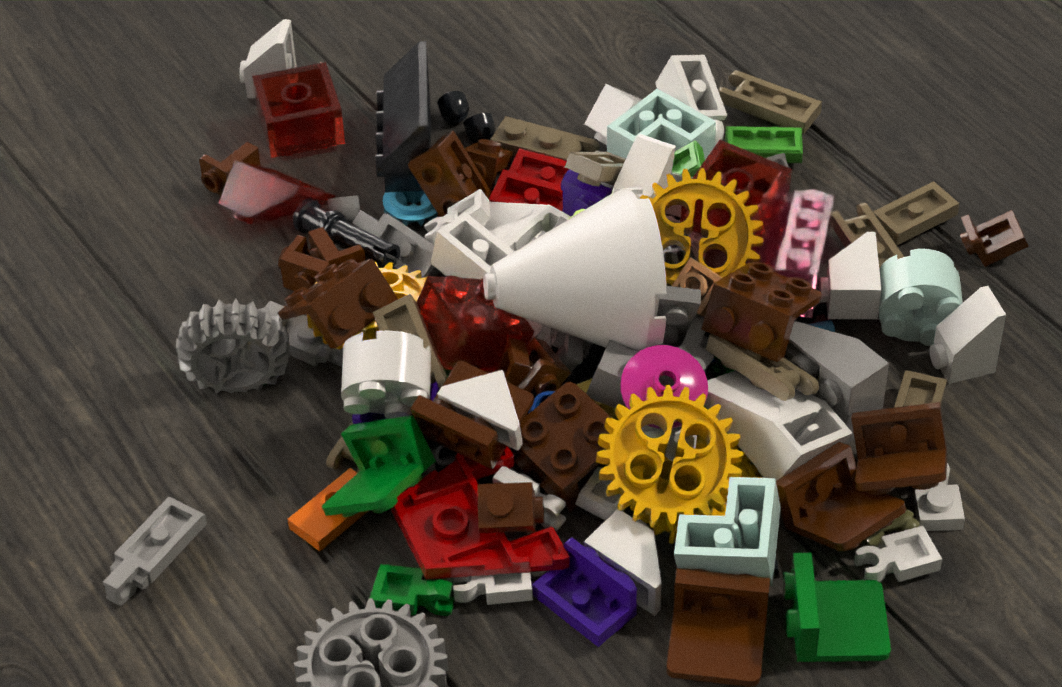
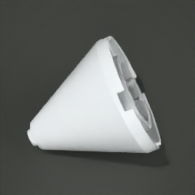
(590, 275)

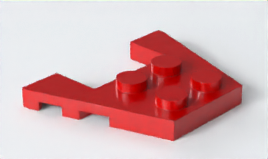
(444, 533)

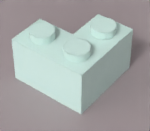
(662, 119)
(740, 540)

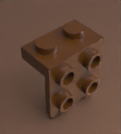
(341, 300)
(758, 308)
(561, 442)
(900, 448)
(825, 506)
(718, 627)

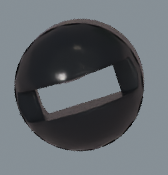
(453, 107)
(480, 127)

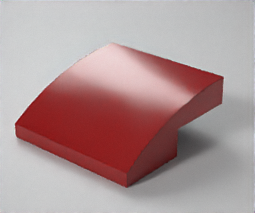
(531, 180)

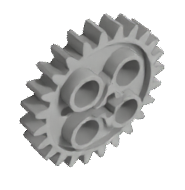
(405, 647)

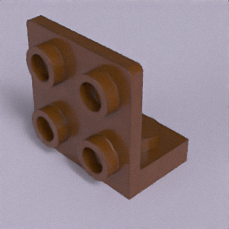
(466, 436)

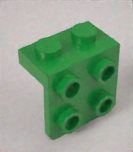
(389, 460)
(834, 617)

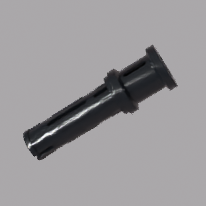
(311, 216)

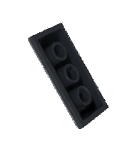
(403, 120)

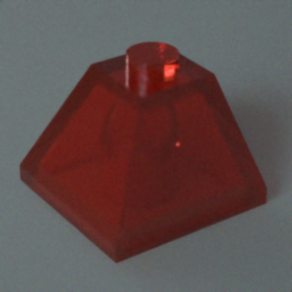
(266, 193)

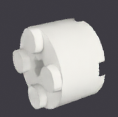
(385, 373)

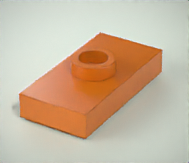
(313, 524)

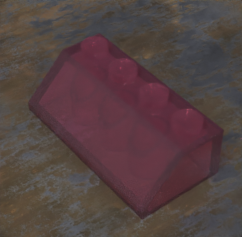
(800, 238)

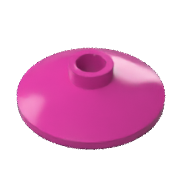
(662, 360)

